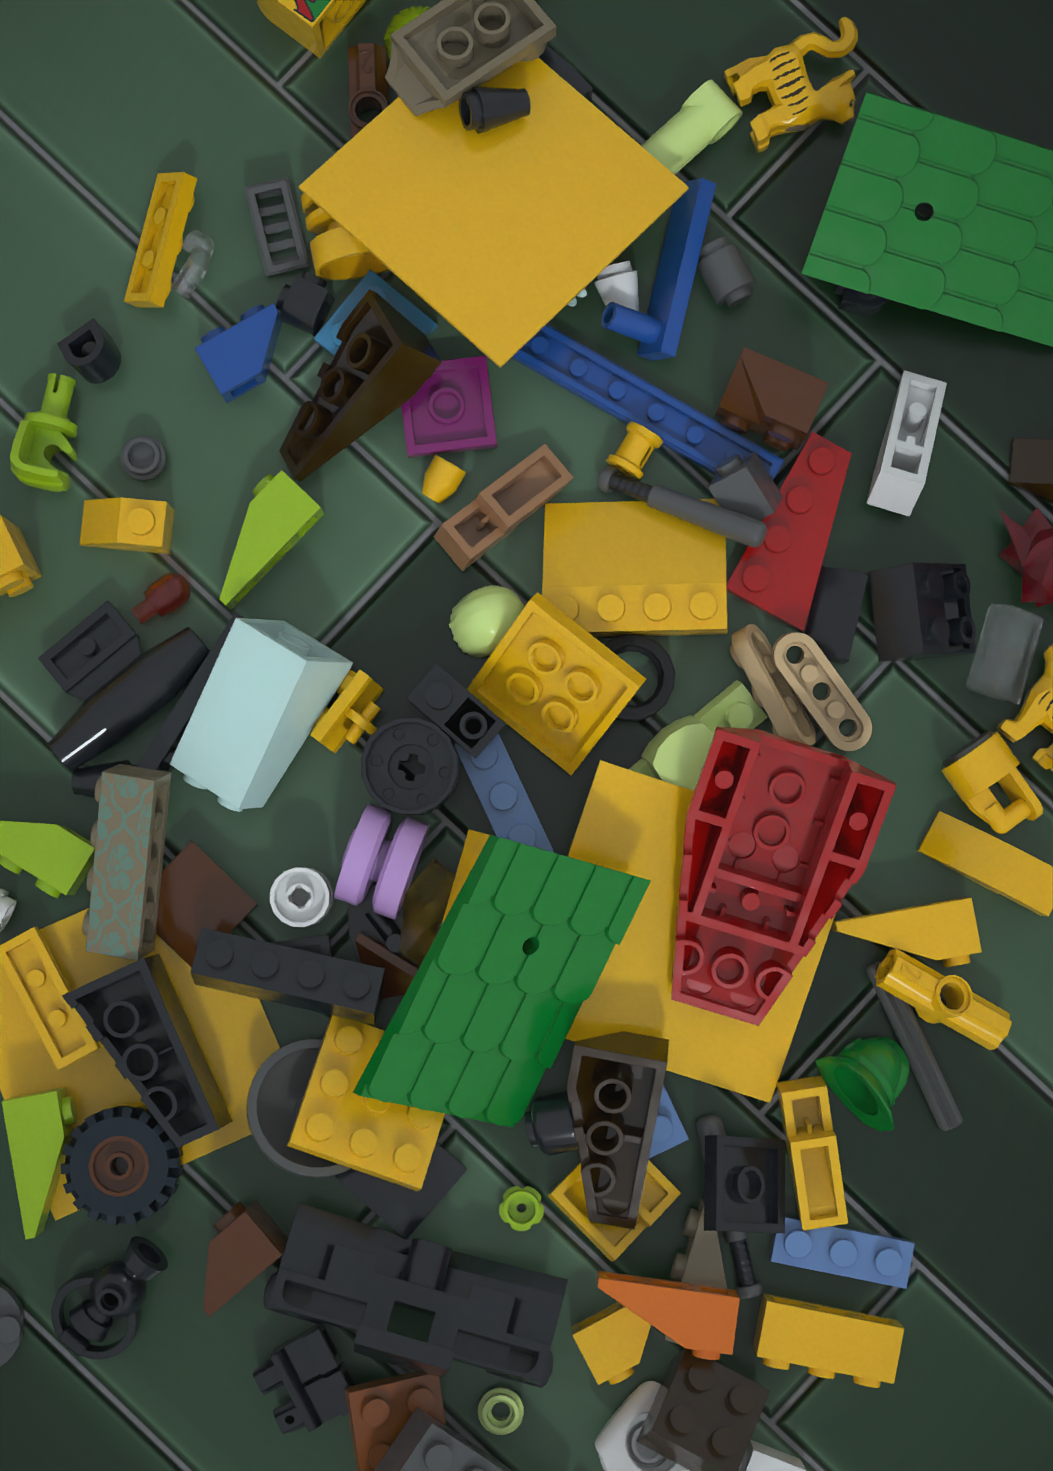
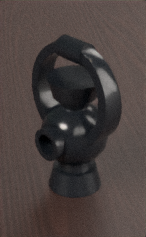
(116, 1293)

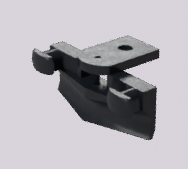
(480, 1307)

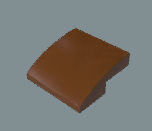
(195, 897)

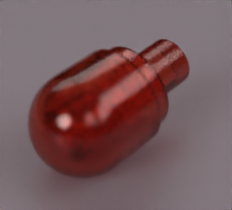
(163, 597)

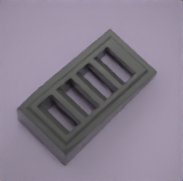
(269, 189)

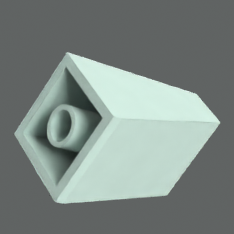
(257, 710)

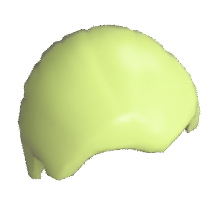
(484, 619)

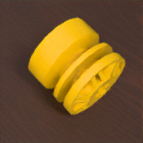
(335, 251)

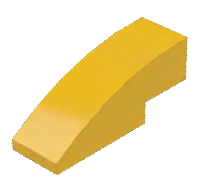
(990, 863)
(812, 1152)

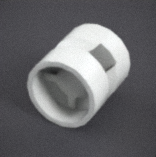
(301, 897)

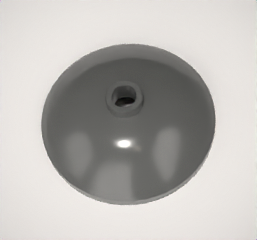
(274, 1105)

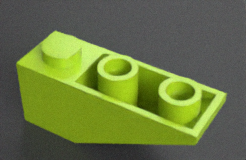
(48, 852)

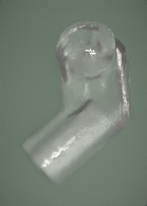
(196, 265)

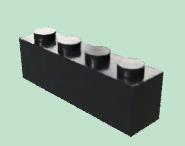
(288, 976)

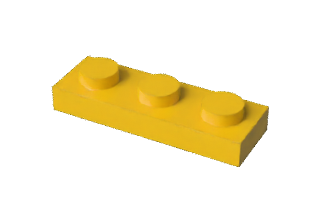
(160, 240)
(40, 989)

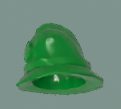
(868, 1078)

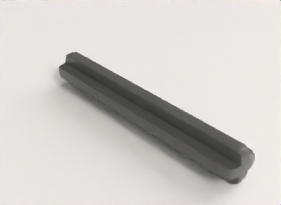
(919, 1056)

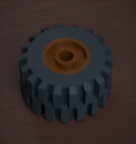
(121, 1165)

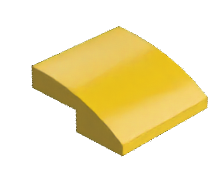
(612, 1240)

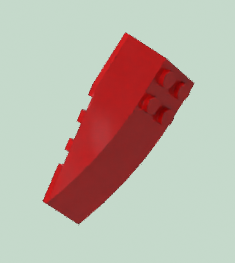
(766, 864)

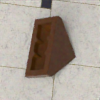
(398, 969)

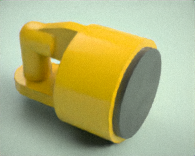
(980, 766)

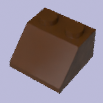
(239, 1252)

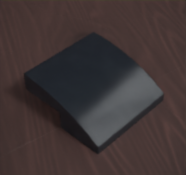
(401, 1206)

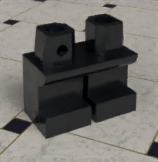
(312, 1377)

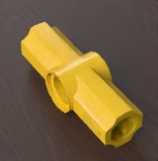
(963, 1011)

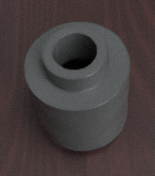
(725, 272)

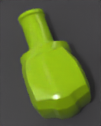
(43, 435)

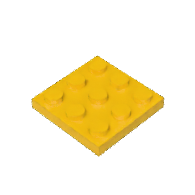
(555, 683)
(357, 1130)

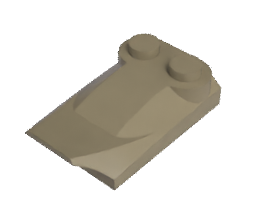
(462, 48)

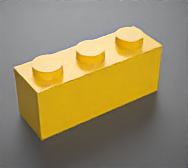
(827, 1340)

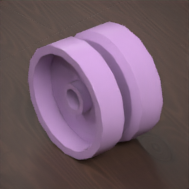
(377, 859)

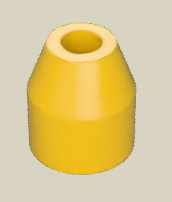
(441, 479)

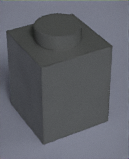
(745, 487)

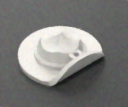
(618, 1437)

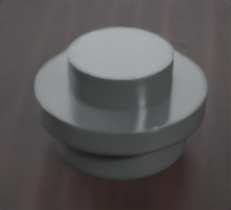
(143, 458)

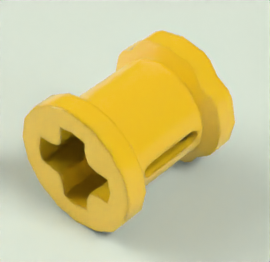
(634, 451)

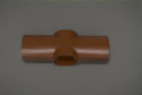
(366, 82)

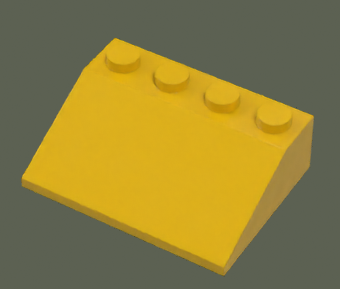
(634, 570)

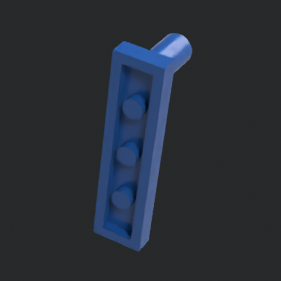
(663, 323)

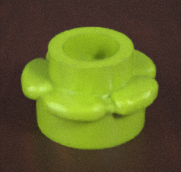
(521, 1220)

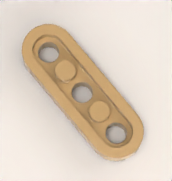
(753, 653)
(839, 701)

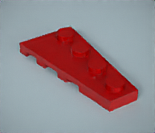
(786, 567)

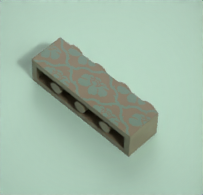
(127, 861)

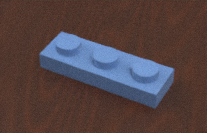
(844, 1252)

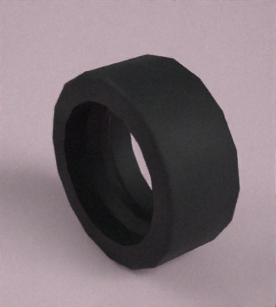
(664, 668)

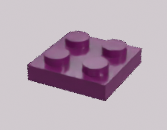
(451, 410)

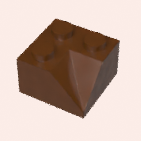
(771, 400)

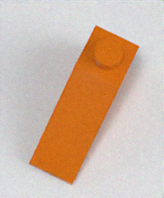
(688, 1313)

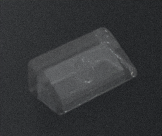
(1004, 653)

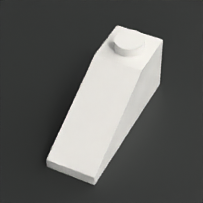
(907, 444)

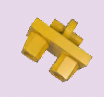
(350, 712)

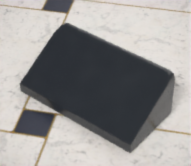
(836, 611)

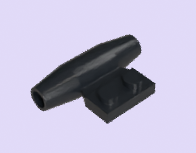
(116, 681)

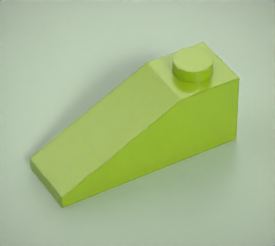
(270, 530)
(37, 1133)

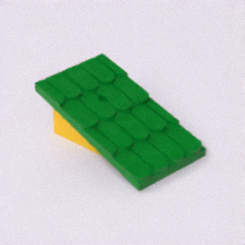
(981, 250)
(501, 980)

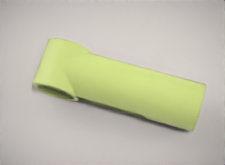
(701, 121)

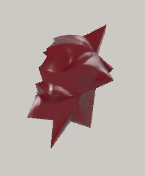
(1031, 556)

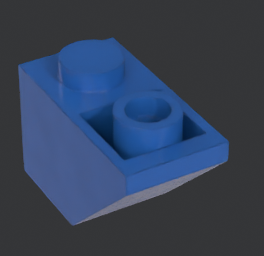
(243, 353)

